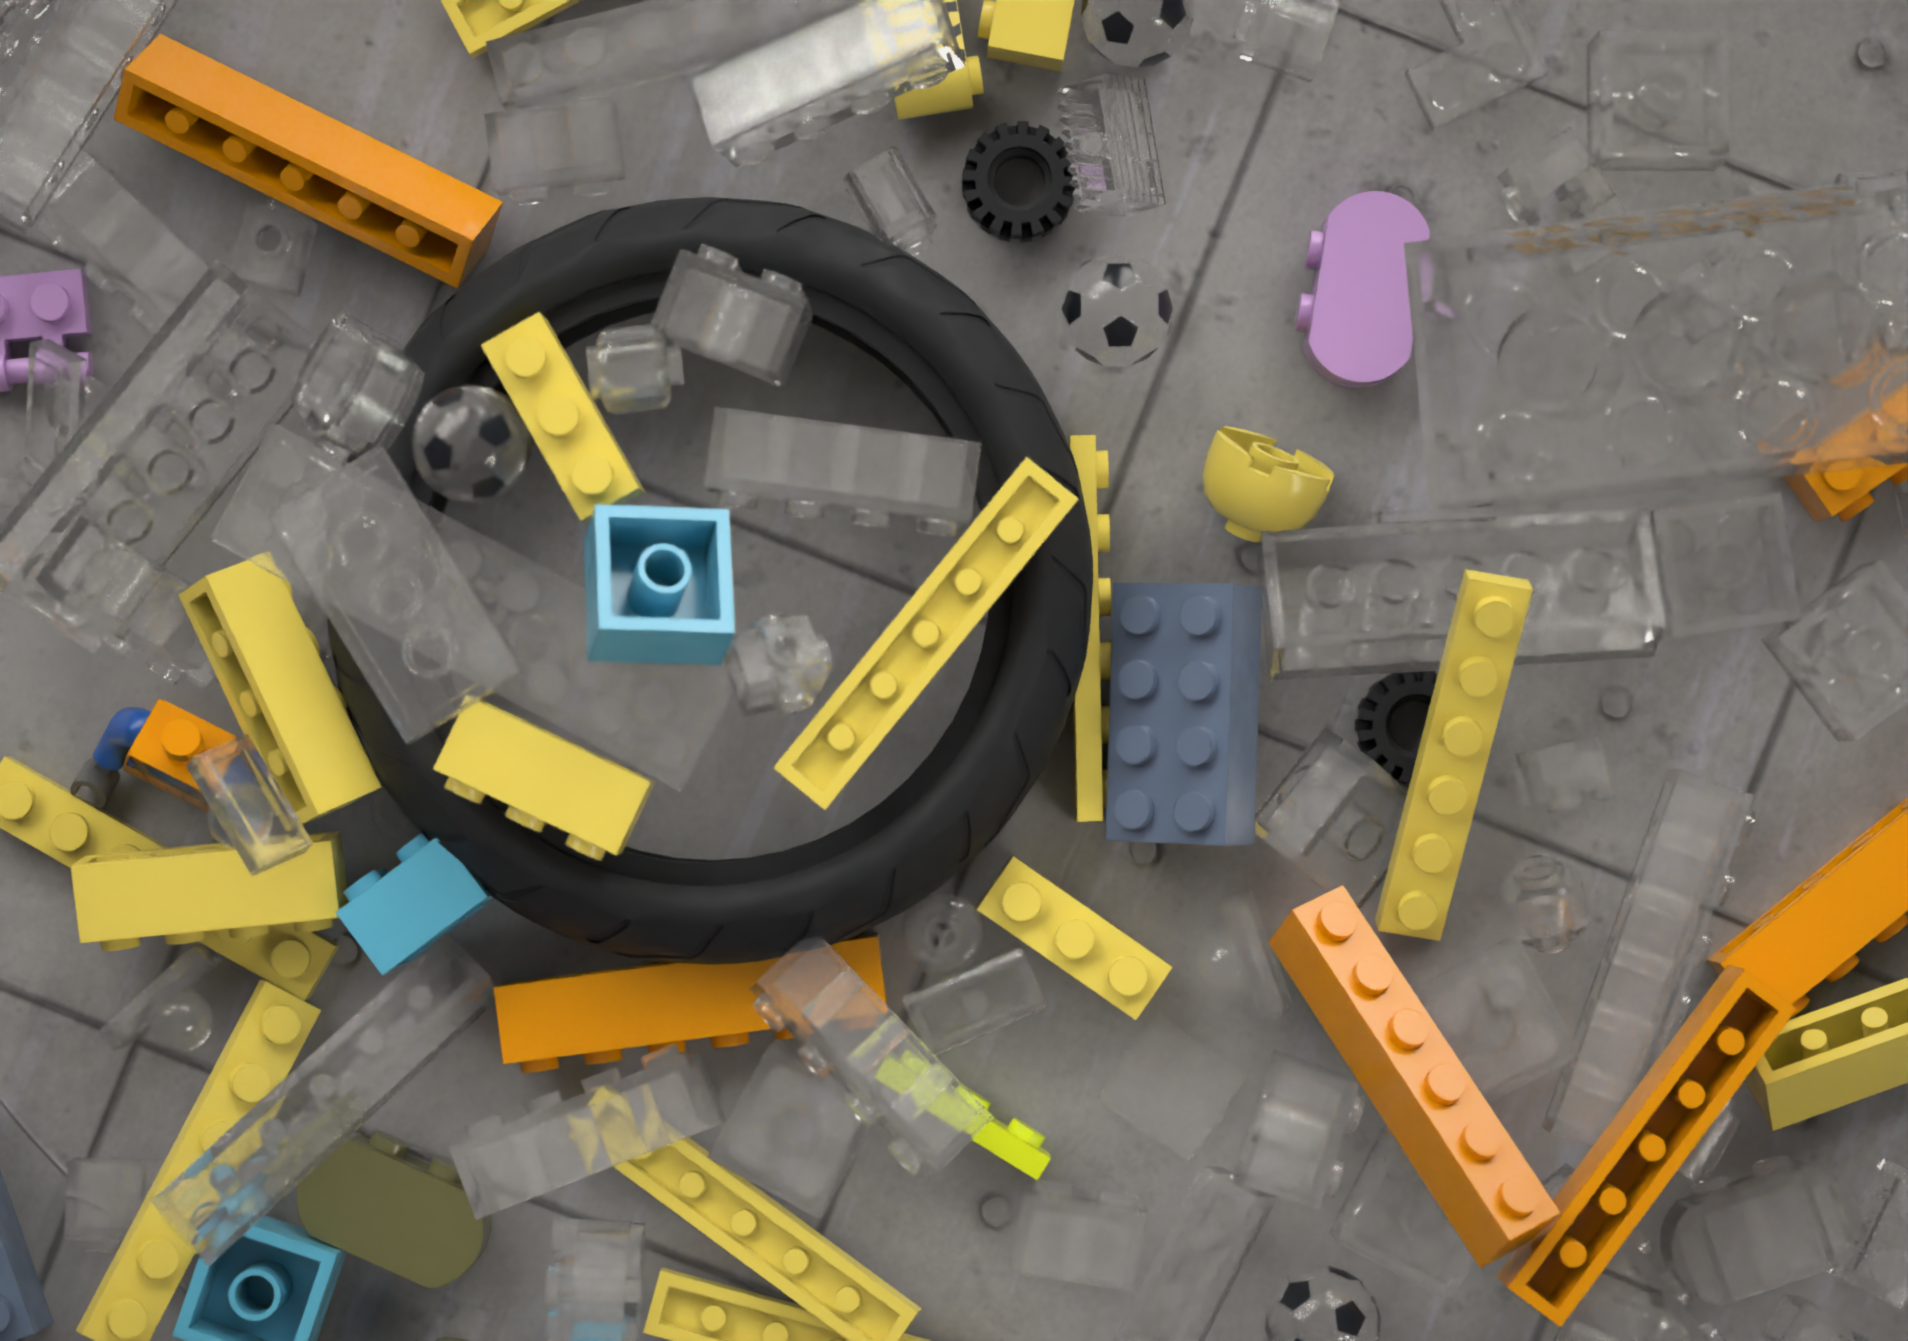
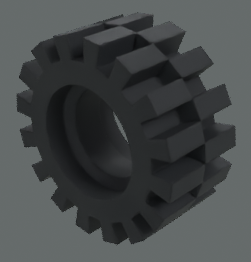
(1009, 144)
(1376, 716)

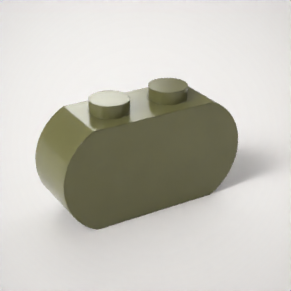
(393, 1210)

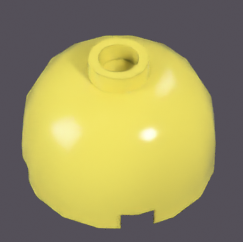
(1262, 484)

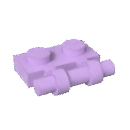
(41, 308)

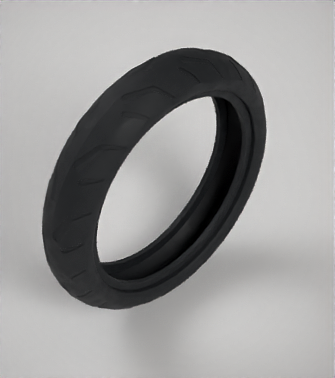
(1032, 645)

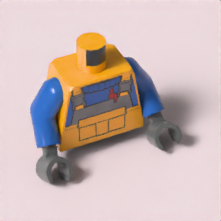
(153, 748)

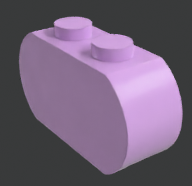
(1360, 296)

